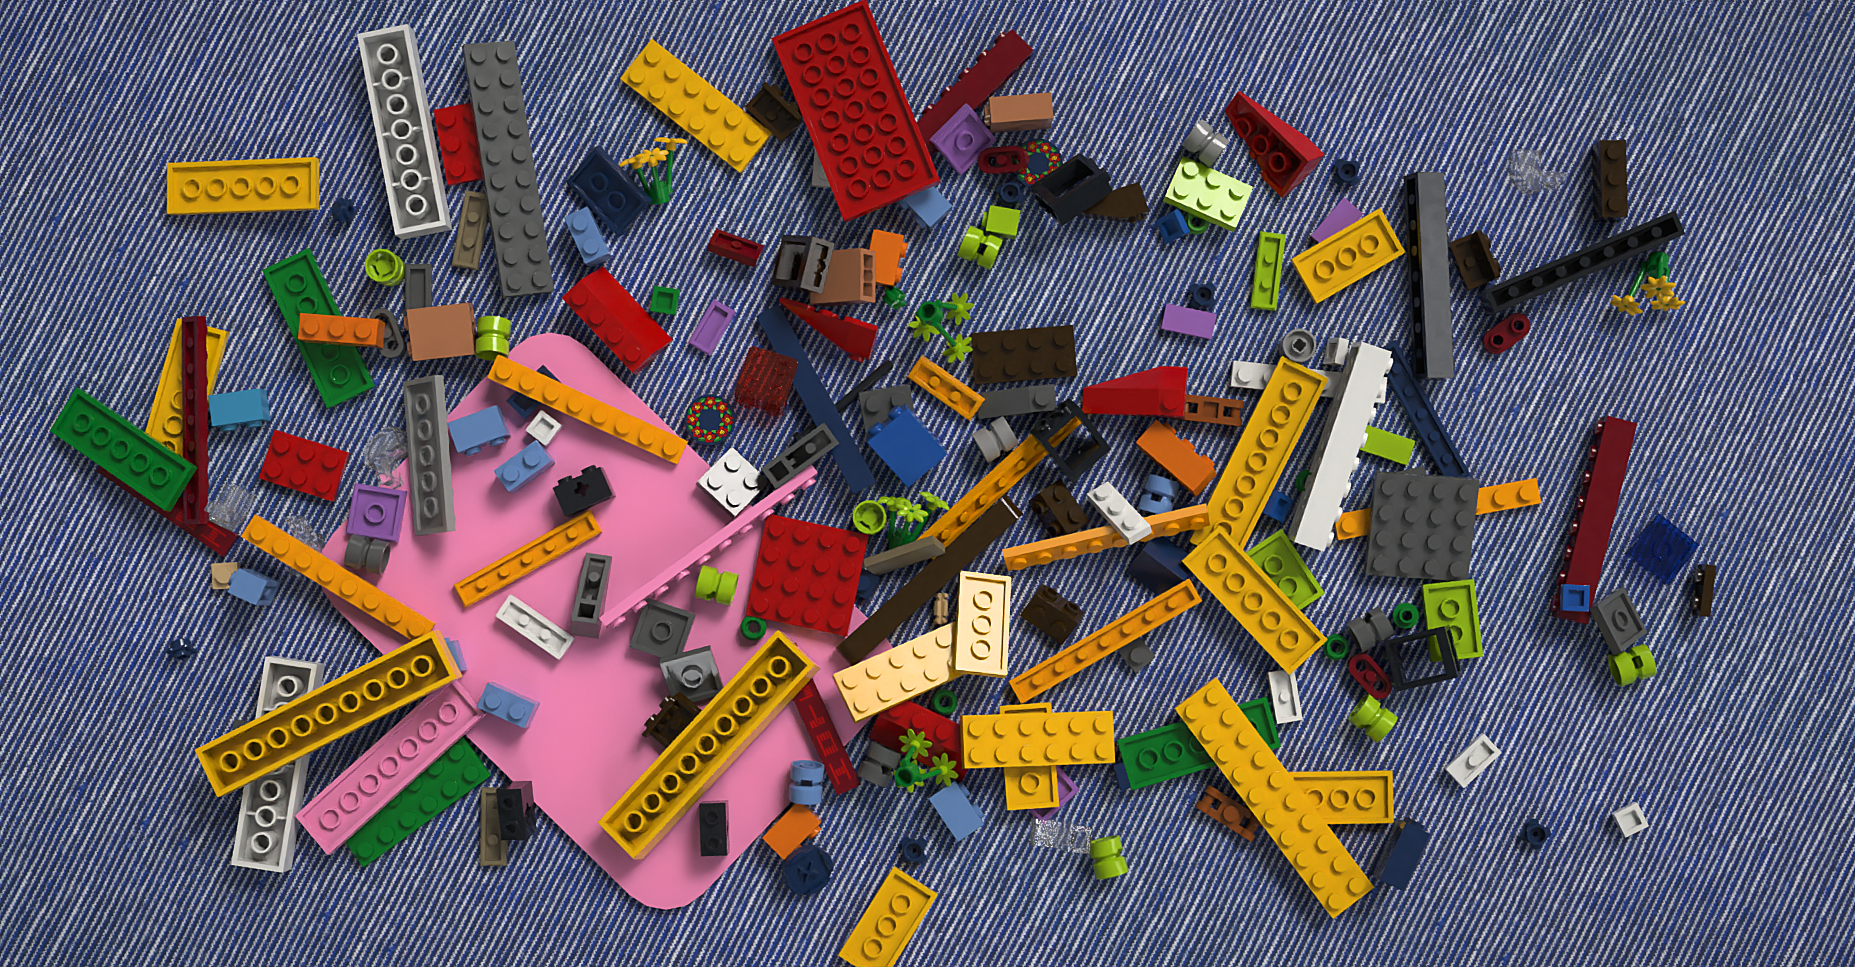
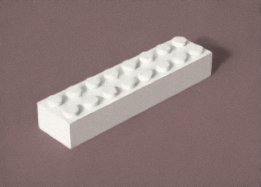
(404, 132)
(1339, 445)
(269, 805)

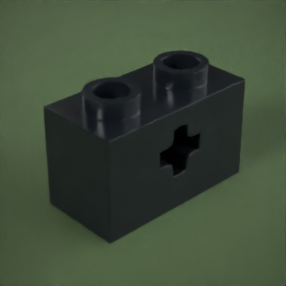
(598, 492)
(516, 810)
(714, 828)

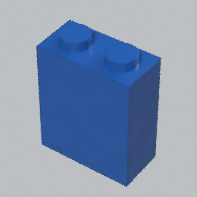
(905, 444)

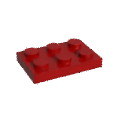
(458, 144)
(304, 465)

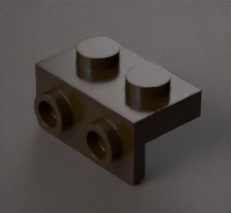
(775, 112)
(1474, 260)
(1058, 510)
(1052, 613)
(672, 719)

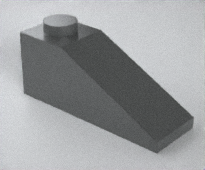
(1018, 402)
(800, 455)
(591, 596)

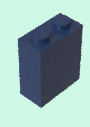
(1400, 853)

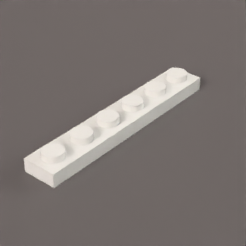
(1256, 376)

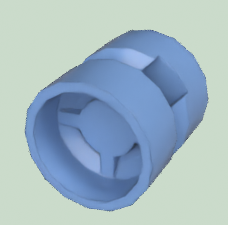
(1161, 487)
(806, 779)

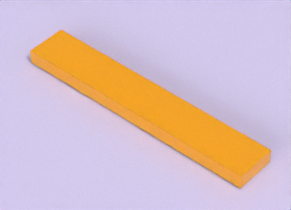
(527, 558)

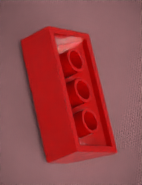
(617, 319)
(938, 730)

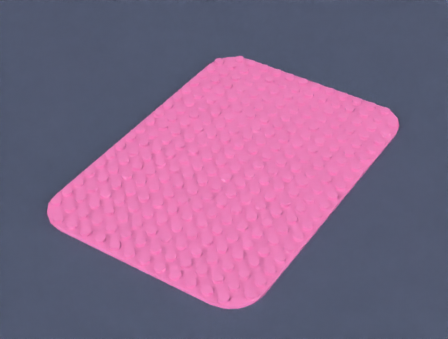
(596, 699)

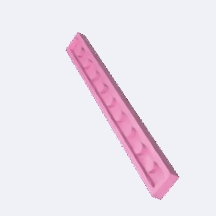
(701, 553)

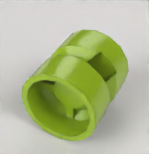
(971, 245)
(385, 267)
(493, 335)
(869, 517)
(716, 585)
(1632, 665)
(1370, 716)
(1107, 857)

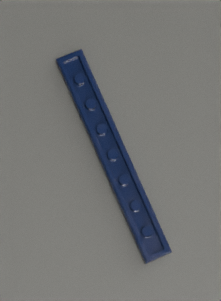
(817, 399)

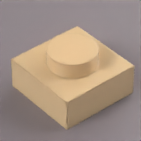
(221, 574)

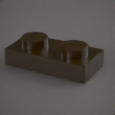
(1702, 598)

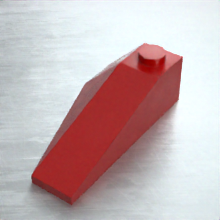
(1278, 148)
(849, 335)
(1148, 393)

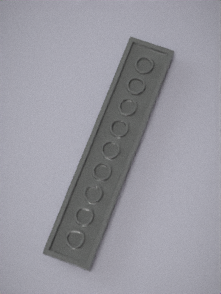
(507, 169)

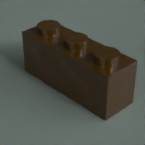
(1609, 181)

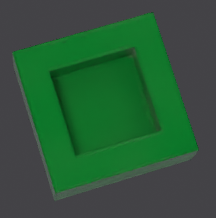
(665, 300)

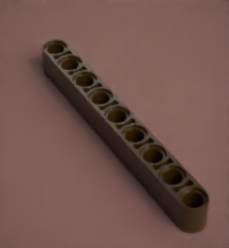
(929, 581)

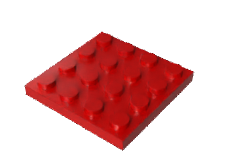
(807, 574)

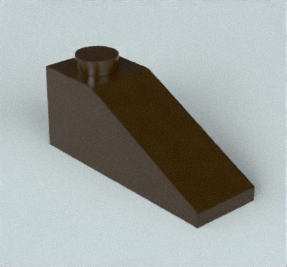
(1120, 205)

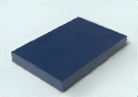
(609, 191)

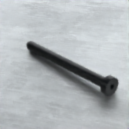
(851, 396)

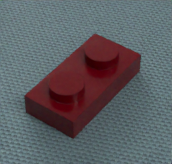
(735, 248)

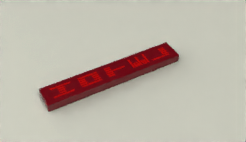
(210, 534)
(826, 738)

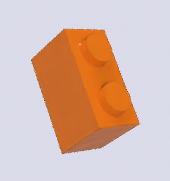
(888, 249)
(792, 830)

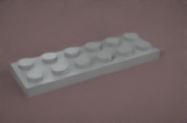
(429, 455)

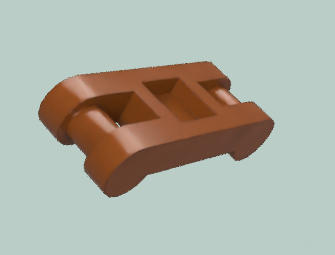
(1211, 410)
(1228, 813)

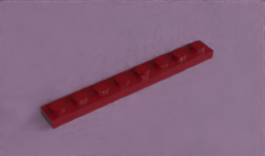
(195, 417)

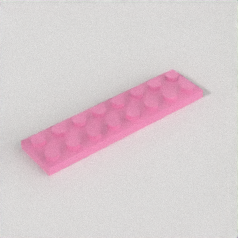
(390, 766)

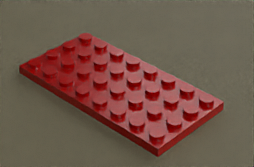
(855, 110)

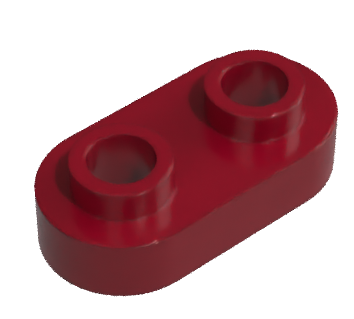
(1004, 160)
(1506, 332)
(1369, 675)

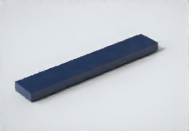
(1423, 416)

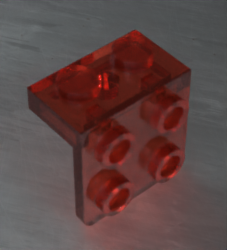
(765, 381)

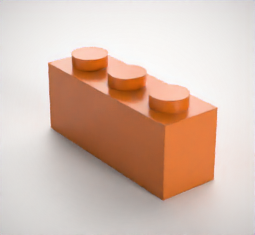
(341, 330)
(1177, 457)

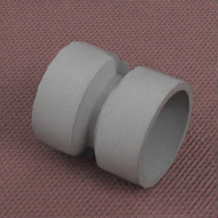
(1205, 143)
(1297, 345)
(995, 439)

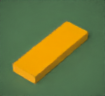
(946, 387)

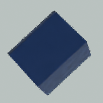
(1159, 565)

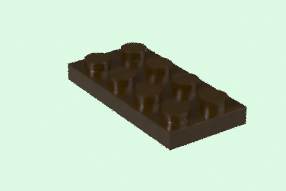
(1023, 354)

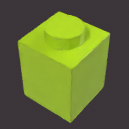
(1001, 222)

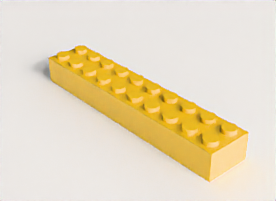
(328, 713)
(708, 745)

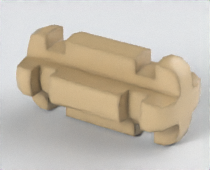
(940, 608)

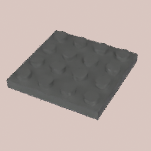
(1421, 526)

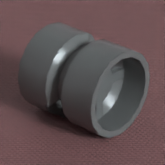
(372, 554)
(1369, 629)
(879, 764)

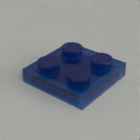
(1662, 549)

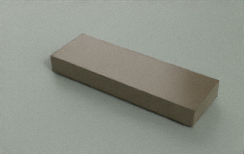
(471, 231)
(904, 555)
(492, 850)

